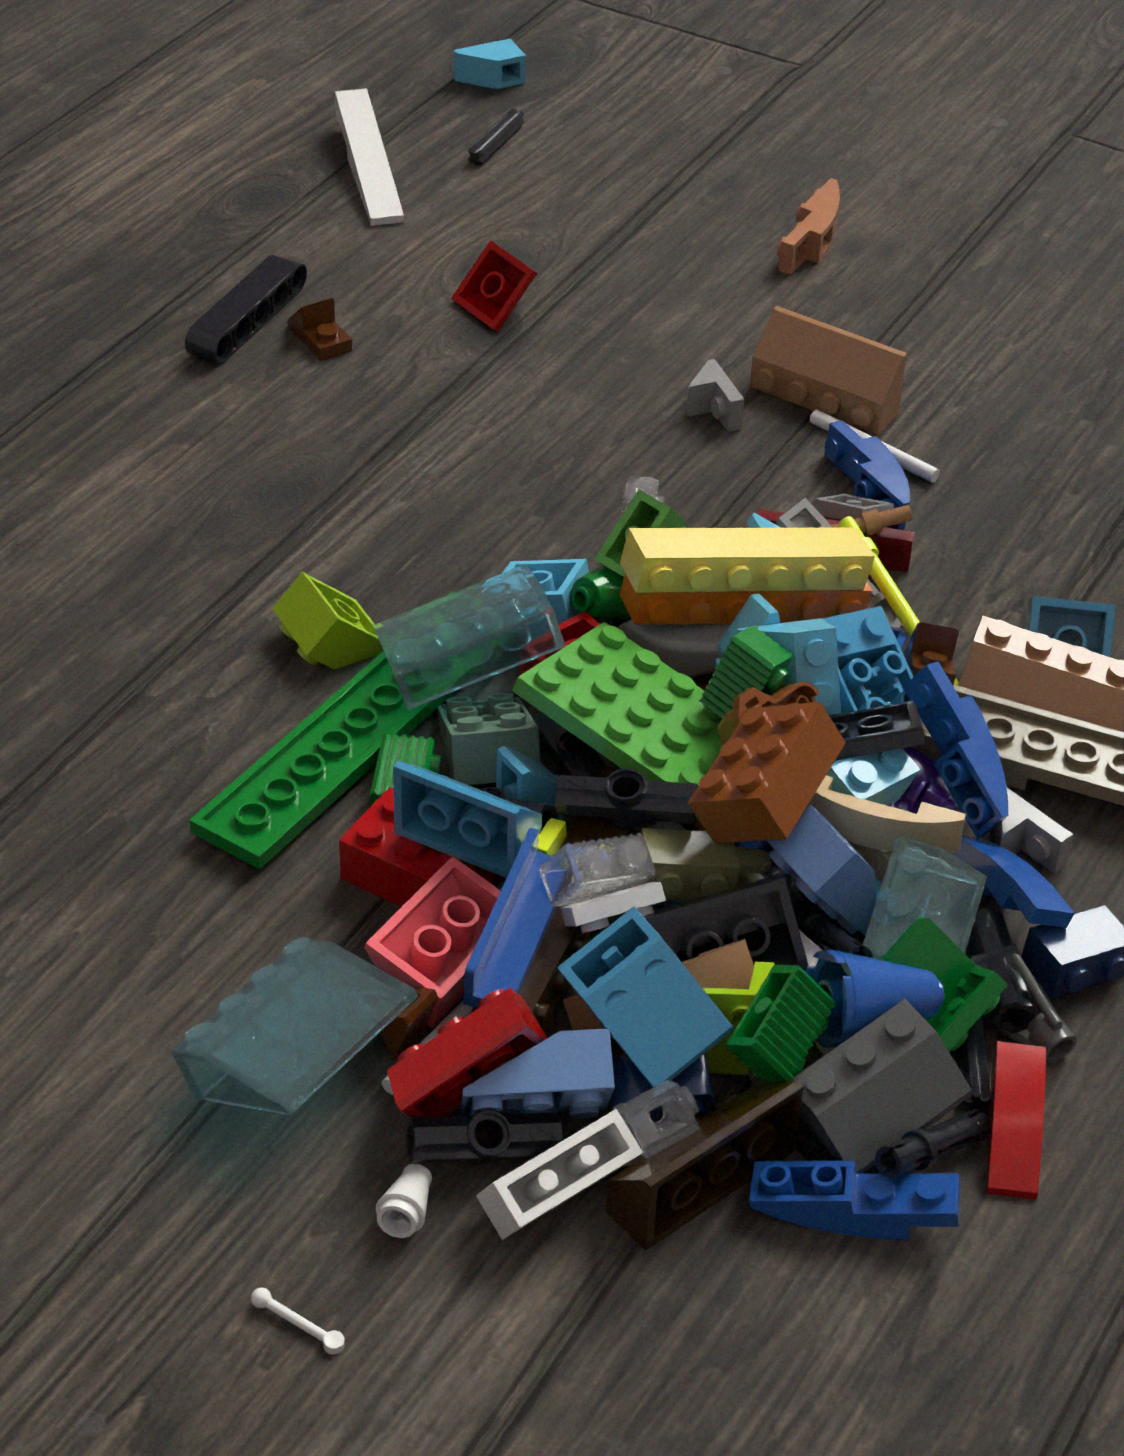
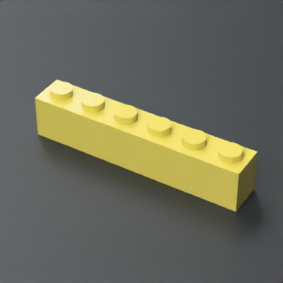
(746, 559)

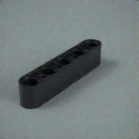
(245, 309)

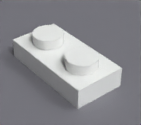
(594, 913)

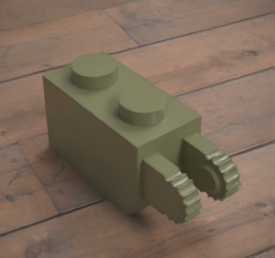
(695, 866)

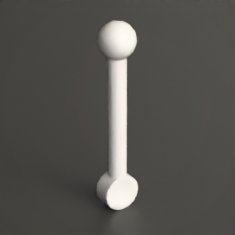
(332, 1341)

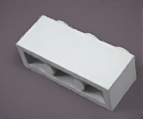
(559, 1174)

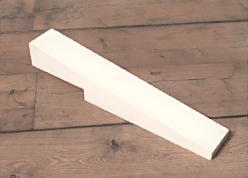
(368, 157)

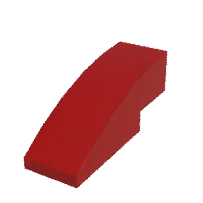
(1016, 1120)

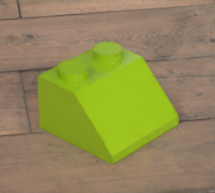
(326, 624)

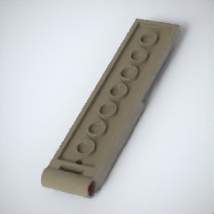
(1049, 748)

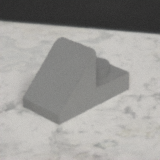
(715, 393)
(1034, 834)

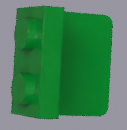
(968, 988)

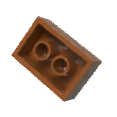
(767, 773)

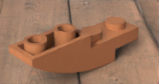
(813, 231)

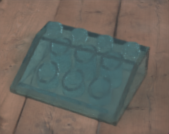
(469, 635)
(290, 1028)

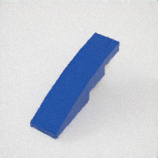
(1015, 883)

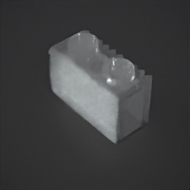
(596, 869)

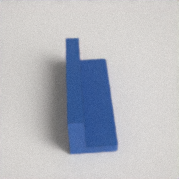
(513, 928)

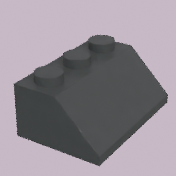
(880, 1086)

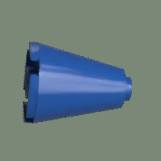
(869, 988)

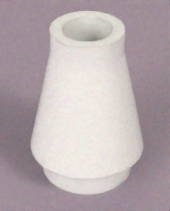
(404, 1204)

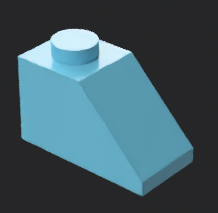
(525, 778)

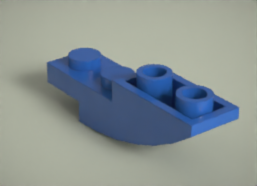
(868, 465)
(968, 751)
(840, 1201)

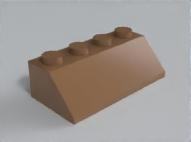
(829, 370)
(1045, 674)

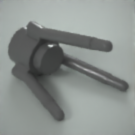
(1047, 1028)

